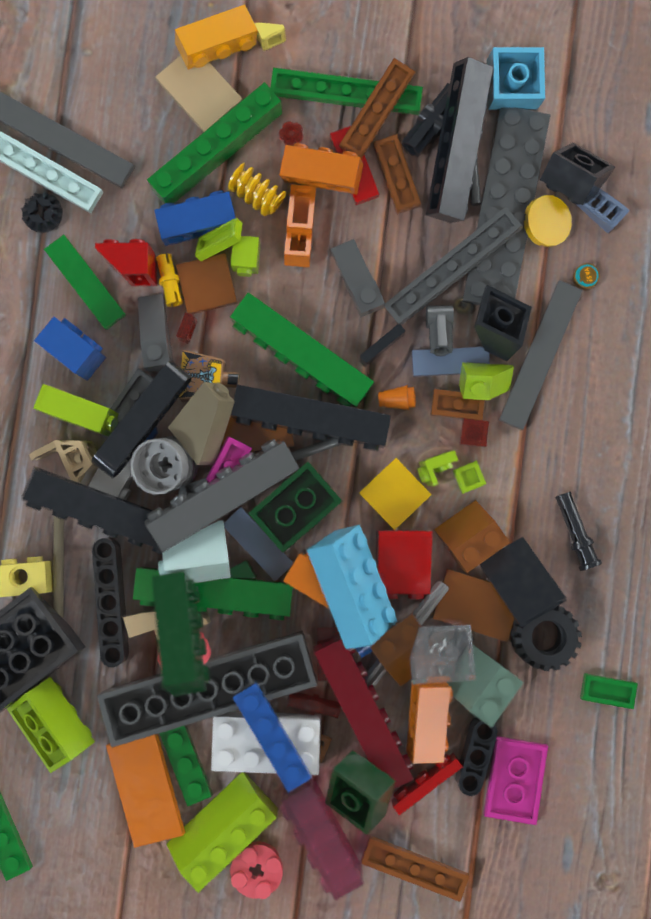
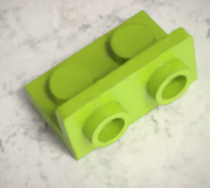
(438, 463)

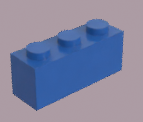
(193, 217)

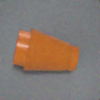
(398, 398)

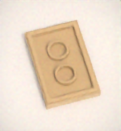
(199, 92)

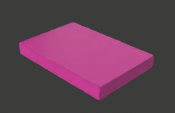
(515, 780)

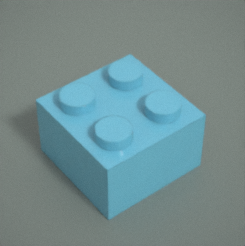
(517, 78)

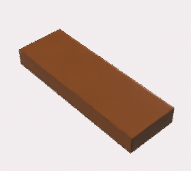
(397, 174)

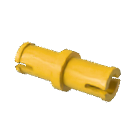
(169, 280)

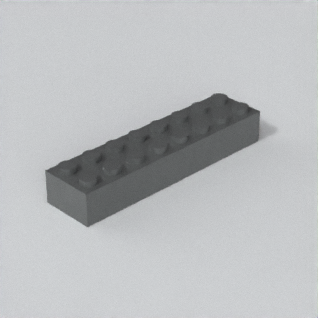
(149, 709)

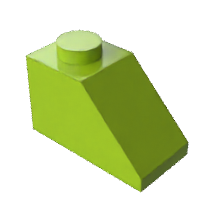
(484, 380)

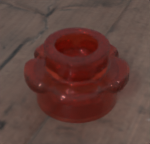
(291, 139)

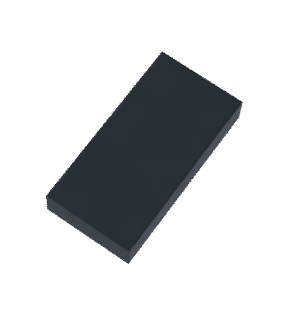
(382, 345)

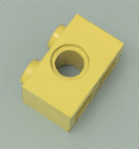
(39, 576)

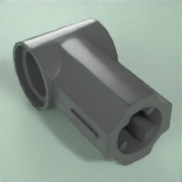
(440, 324)

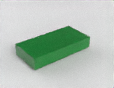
(608, 691)

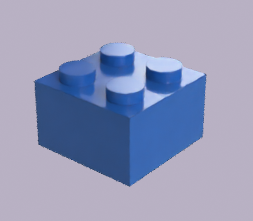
(75, 352)

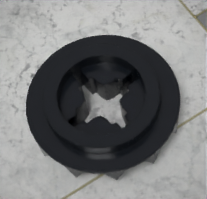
(52, 215)

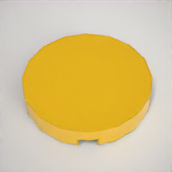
(547, 221)

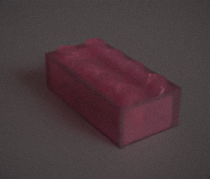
(323, 838)

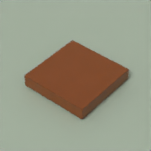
(206, 284)

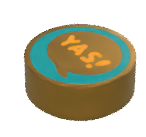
(586, 276)

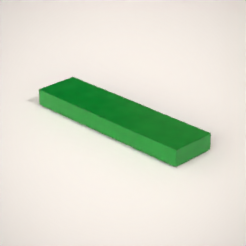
(85, 282)

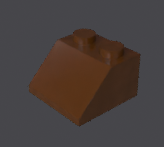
(396, 646)

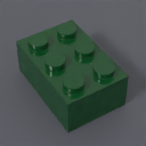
(295, 507)

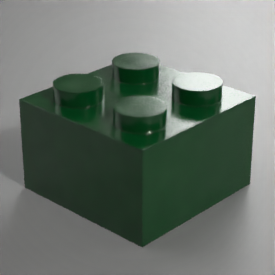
(359, 792)

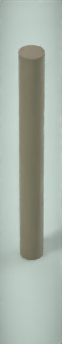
(58, 566)

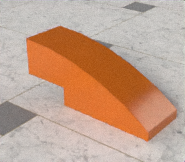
(300, 226)

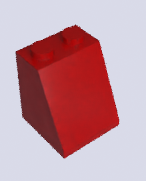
(405, 562)

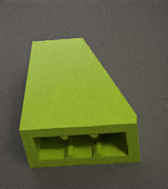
(76, 410)

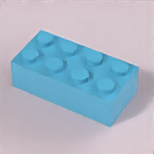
(352, 586)

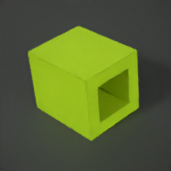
(246, 256)

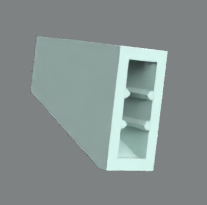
(200, 555)

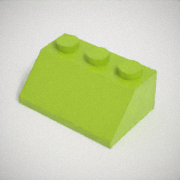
(51, 724)

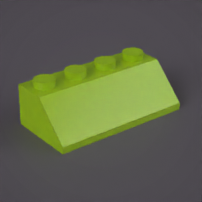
(222, 830)

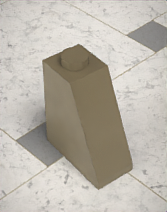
(204, 422)

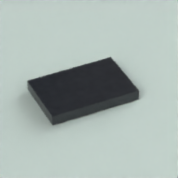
(522, 582)

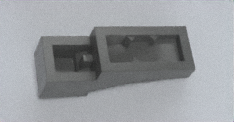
(357, 278)

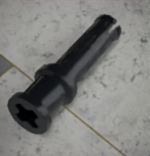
(581, 542)

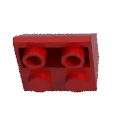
(132, 260)

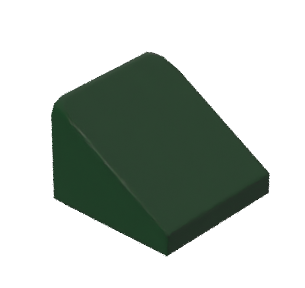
(243, 570)

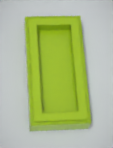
(218, 239)

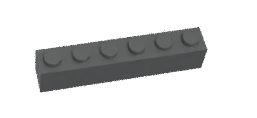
(221, 495)

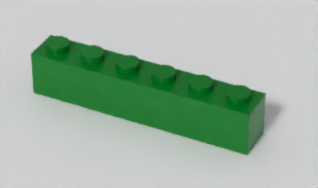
(216, 145)
(301, 351)
(227, 595)

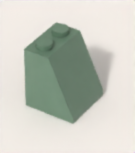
(490, 691)

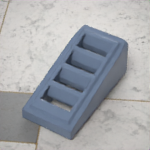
(602, 219)

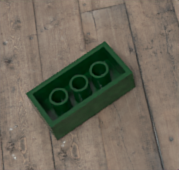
(179, 634)

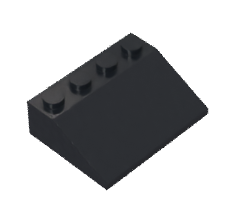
(31, 645)

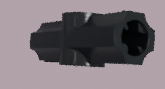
(427, 125)

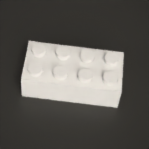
(239, 750)

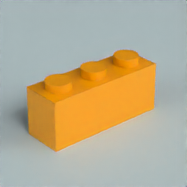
(216, 37)

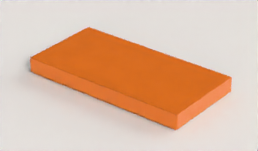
(146, 791)

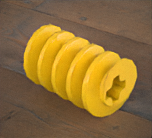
(254, 191)

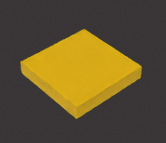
(395, 493)

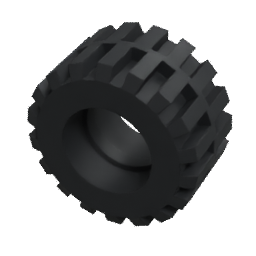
(562, 649)

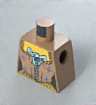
(205, 369)

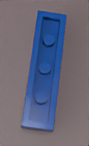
(272, 737)

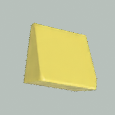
(270, 34)

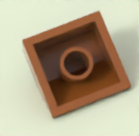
(471, 536)

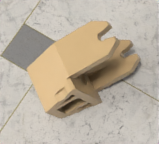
(75, 457)

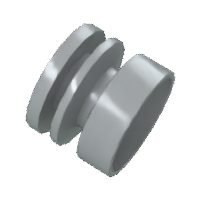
(152, 470)

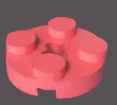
(261, 885)

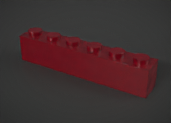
(361, 709)

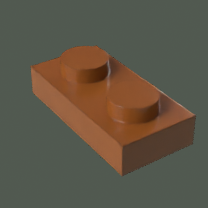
(452, 405)

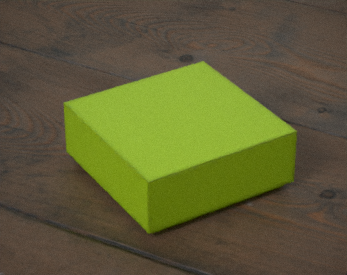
(469, 477)

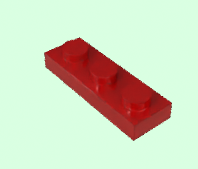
(425, 783)

